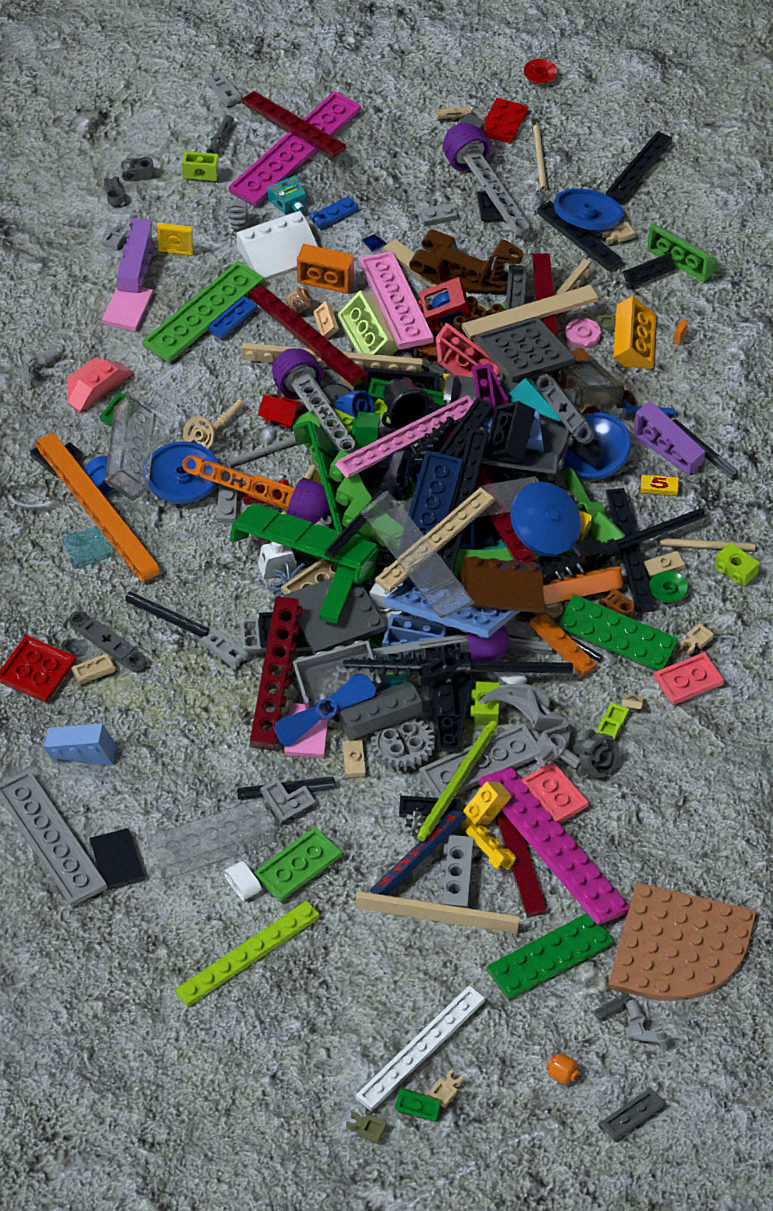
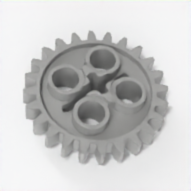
(415, 737)

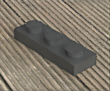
(632, 1114)

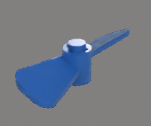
(353, 691)

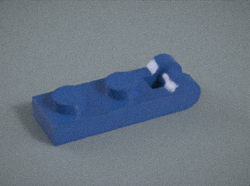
(334, 213)

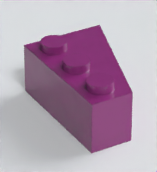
(488, 386)

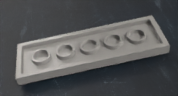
(503, 751)

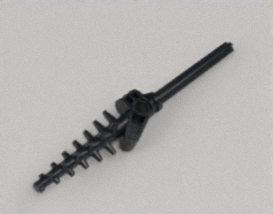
(395, 481)
(599, 553)
(451, 664)

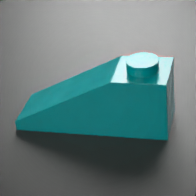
(528, 394)

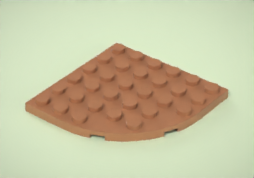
(679, 944)

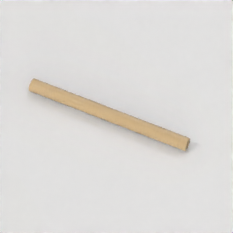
(539, 155)
(704, 544)

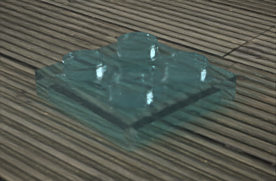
(86, 547)

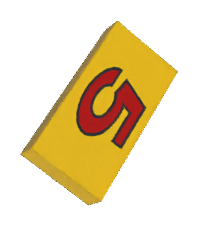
(659, 485)

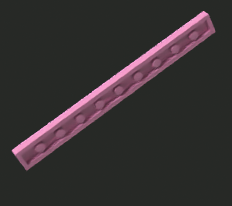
(401, 438)

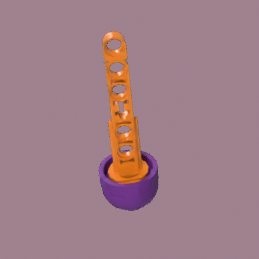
(305, 501)

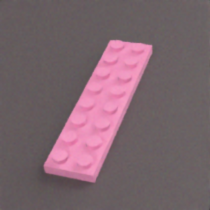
(396, 300)

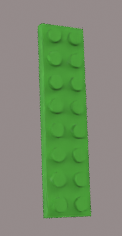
(203, 309)

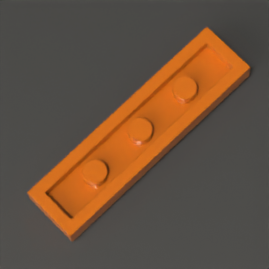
(562, 643)

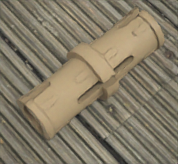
(452, 113)

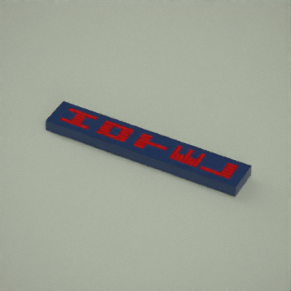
(418, 853)

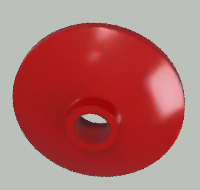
(540, 71)

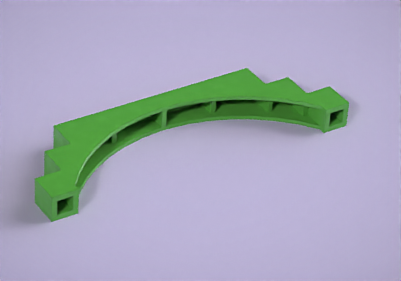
(356, 497)

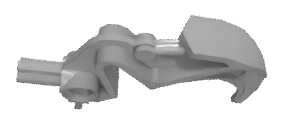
(528, 700)

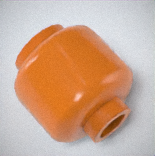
(563, 1068)

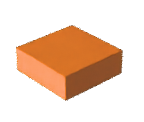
(680, 332)

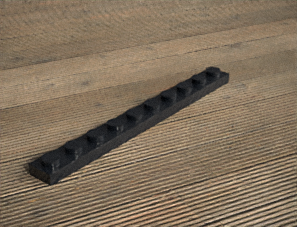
(465, 487)

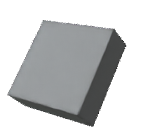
(113, 240)

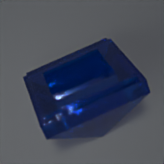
(373, 242)

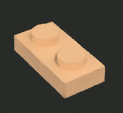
(326, 320)

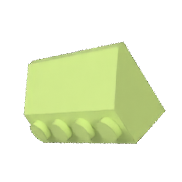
(367, 326)

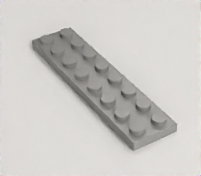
(51, 838)

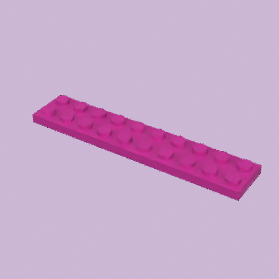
(291, 150)
(558, 850)

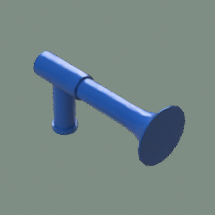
(628, 408)

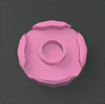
(582, 333)

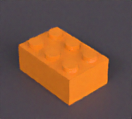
(325, 268)

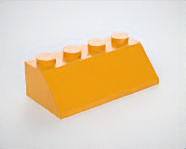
(634, 334)

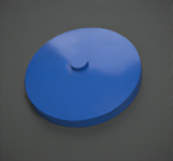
(588, 209)
(609, 435)
(171, 481)
(545, 519)

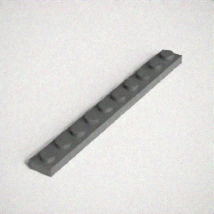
(515, 294)

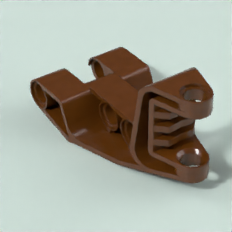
(444, 262)

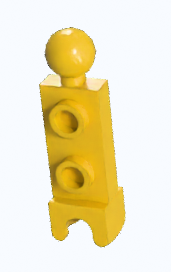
(489, 845)

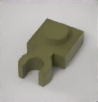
(369, 1128)

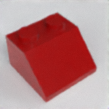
(280, 409)

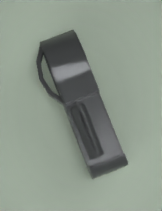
(112, 190)

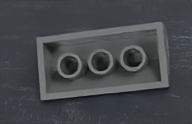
(381, 710)

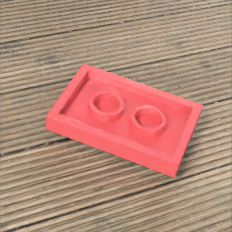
(688, 678)
(555, 792)

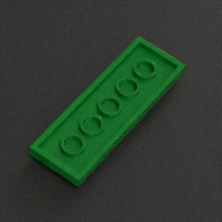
(617, 633)
(549, 956)

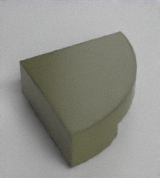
(606, 322)

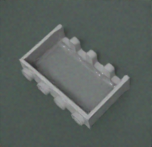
(324, 672)

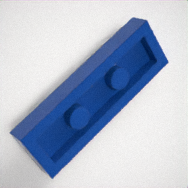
(232, 317)

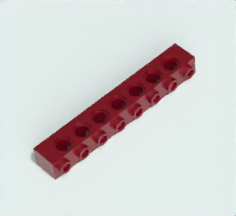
(282, 608)

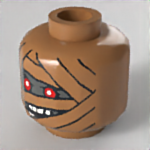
(298, 300)

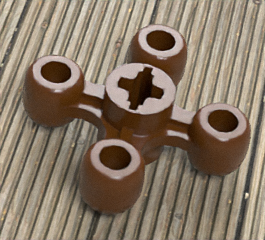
(476, 313)

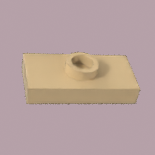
(667, 562)
(93, 669)
(353, 758)

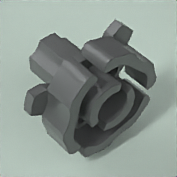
(595, 753)

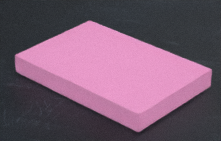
(127, 308)
(312, 742)

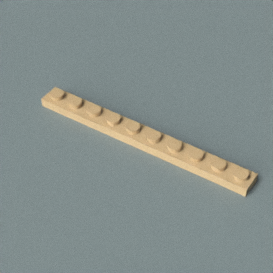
(269, 353)

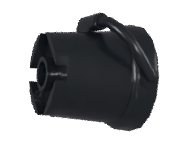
(406, 403)

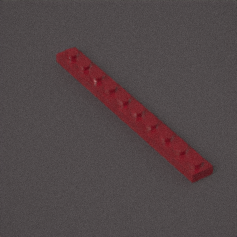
(308, 335)
(502, 523)

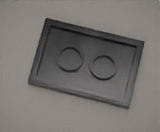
(117, 858)

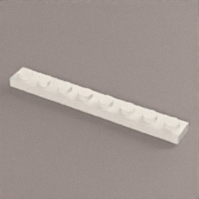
(420, 1048)

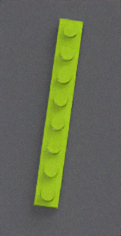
(246, 954)

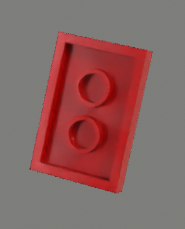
(504, 120)

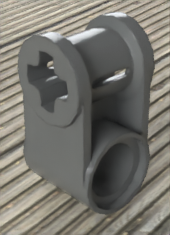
(139, 169)

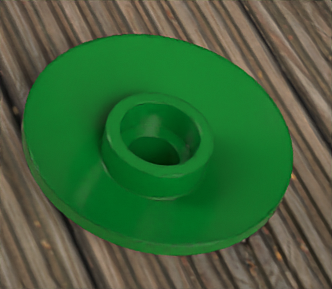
(668, 586)

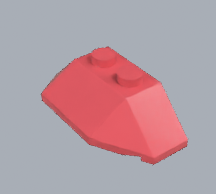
(459, 353)
(94, 382)

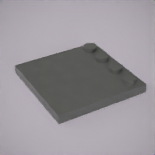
(524, 349)
(357, 620)

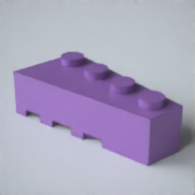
(135, 255)
(667, 439)

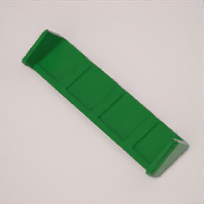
(309, 432)
(305, 537)

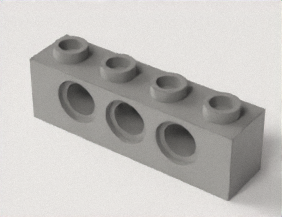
(461, 848)

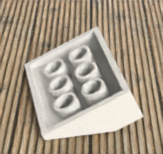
(275, 244)

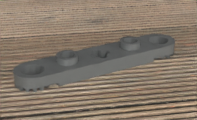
(572, 417)
(117, 648)

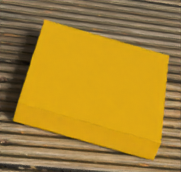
(175, 239)

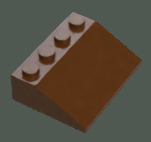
(503, 584)

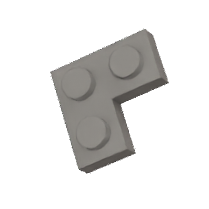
(286, 805)

